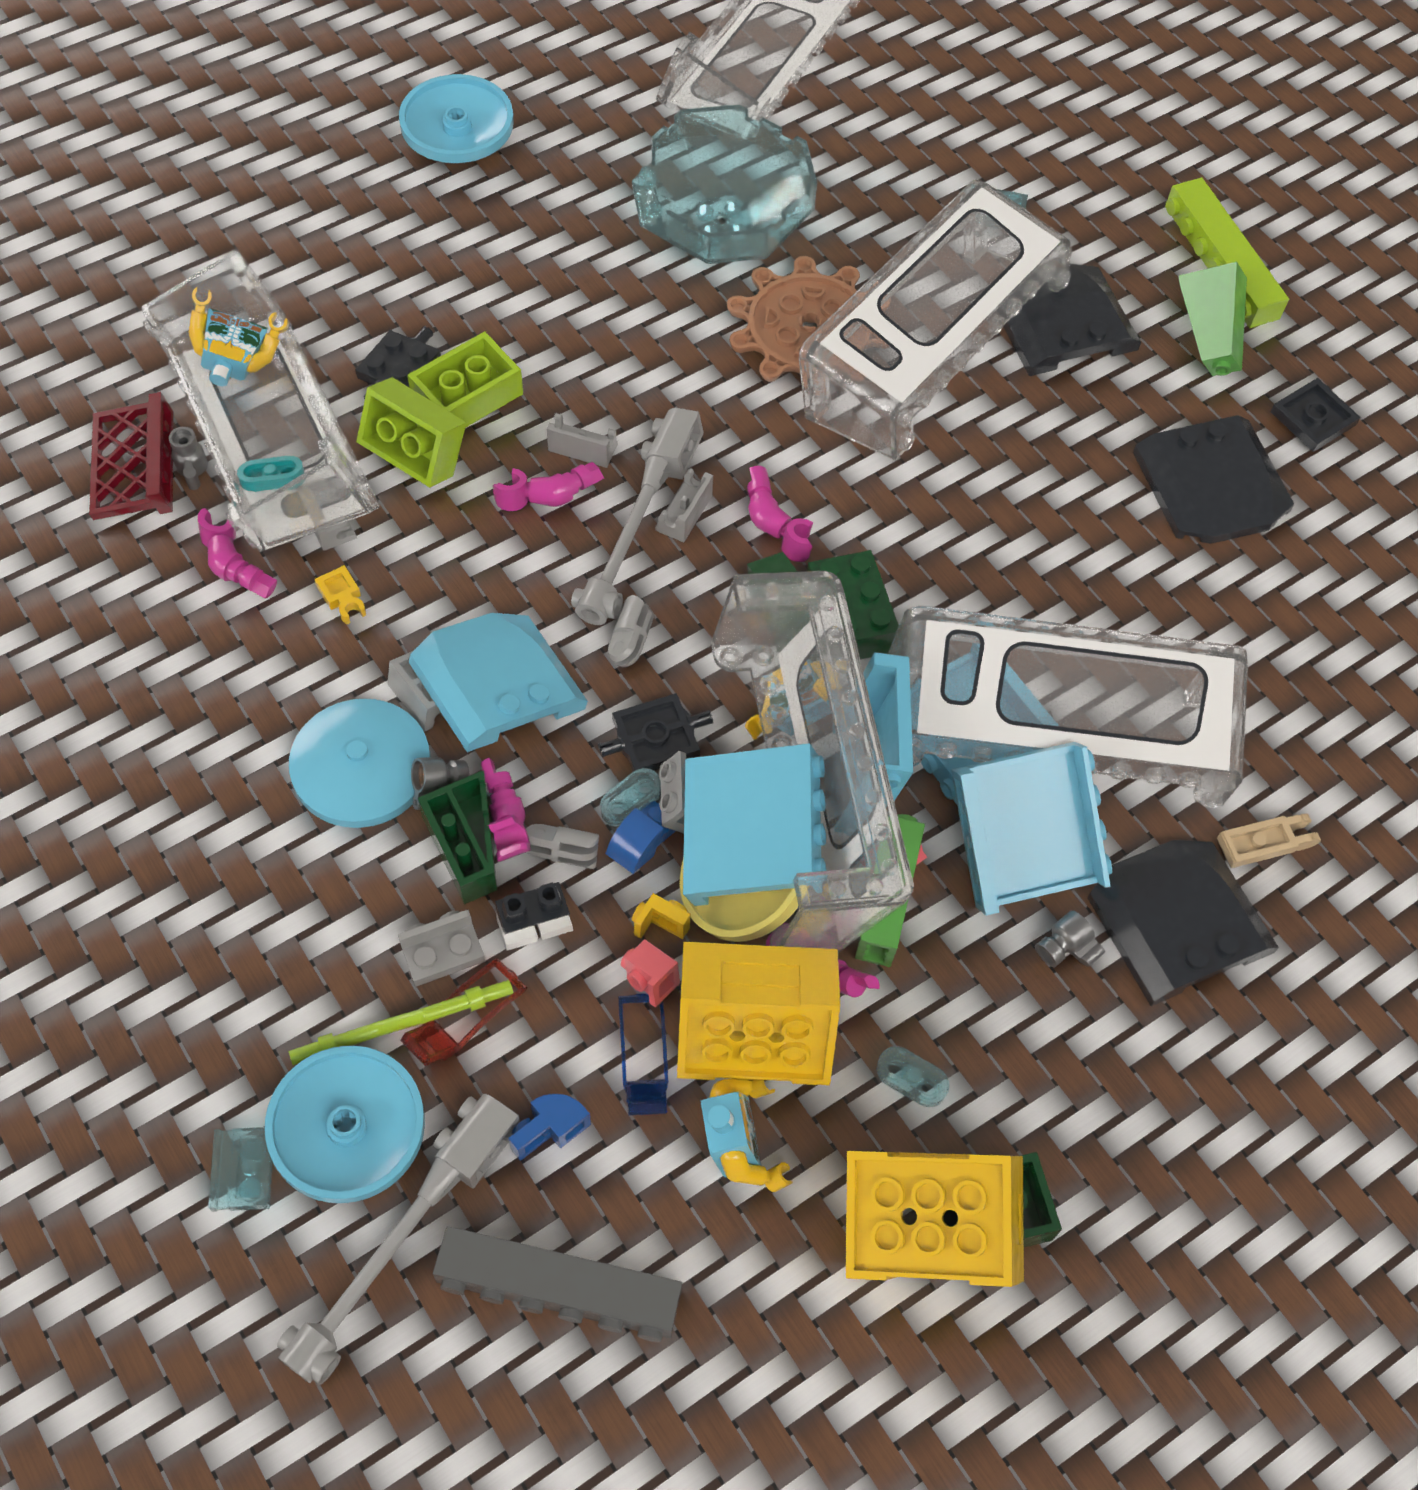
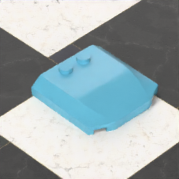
(494, 677)

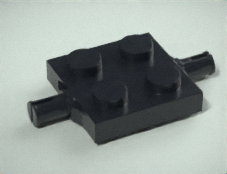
(397, 357)
(655, 732)

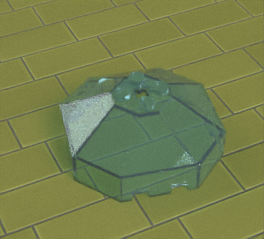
(727, 167)

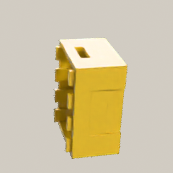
(758, 1012)
(981, 1189)

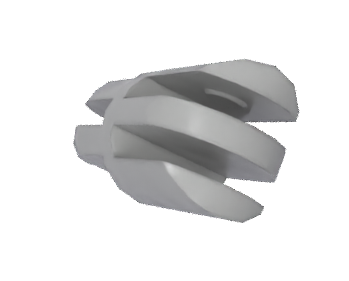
(630, 632)
(563, 845)

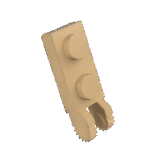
(1266, 840)

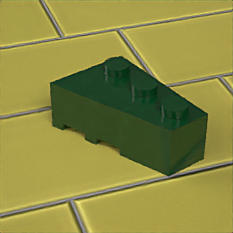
(460, 829)

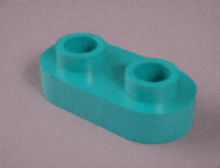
(269, 473)

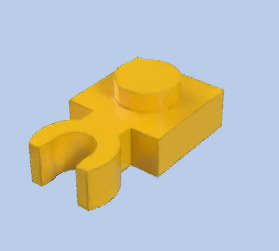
(341, 591)

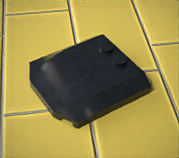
(1071, 323)
(1213, 480)
(1179, 917)

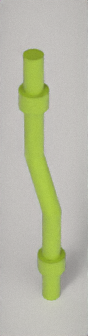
(473, 998)

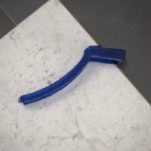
(644, 1096)

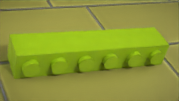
(1221, 242)

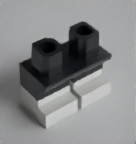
(541, 907)

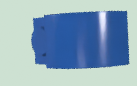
(638, 837)
(555, 1118)

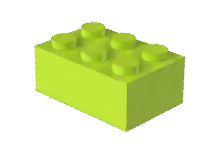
(470, 379)
(410, 432)

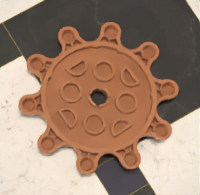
(782, 307)

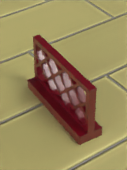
(154, 454)

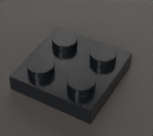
(1315, 414)

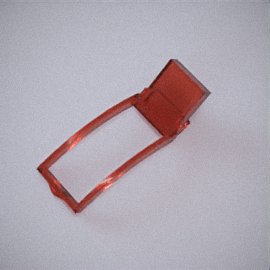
(433, 1043)

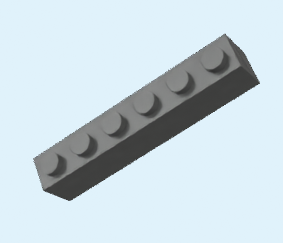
(557, 1283)

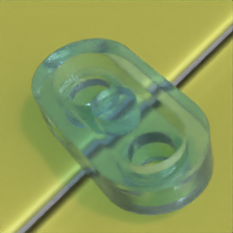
(628, 797)
(913, 1075)

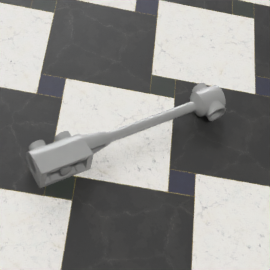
(665, 457)
(460, 1156)

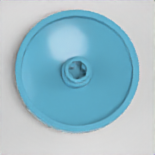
(456, 118)
(357, 762)
(344, 1124)

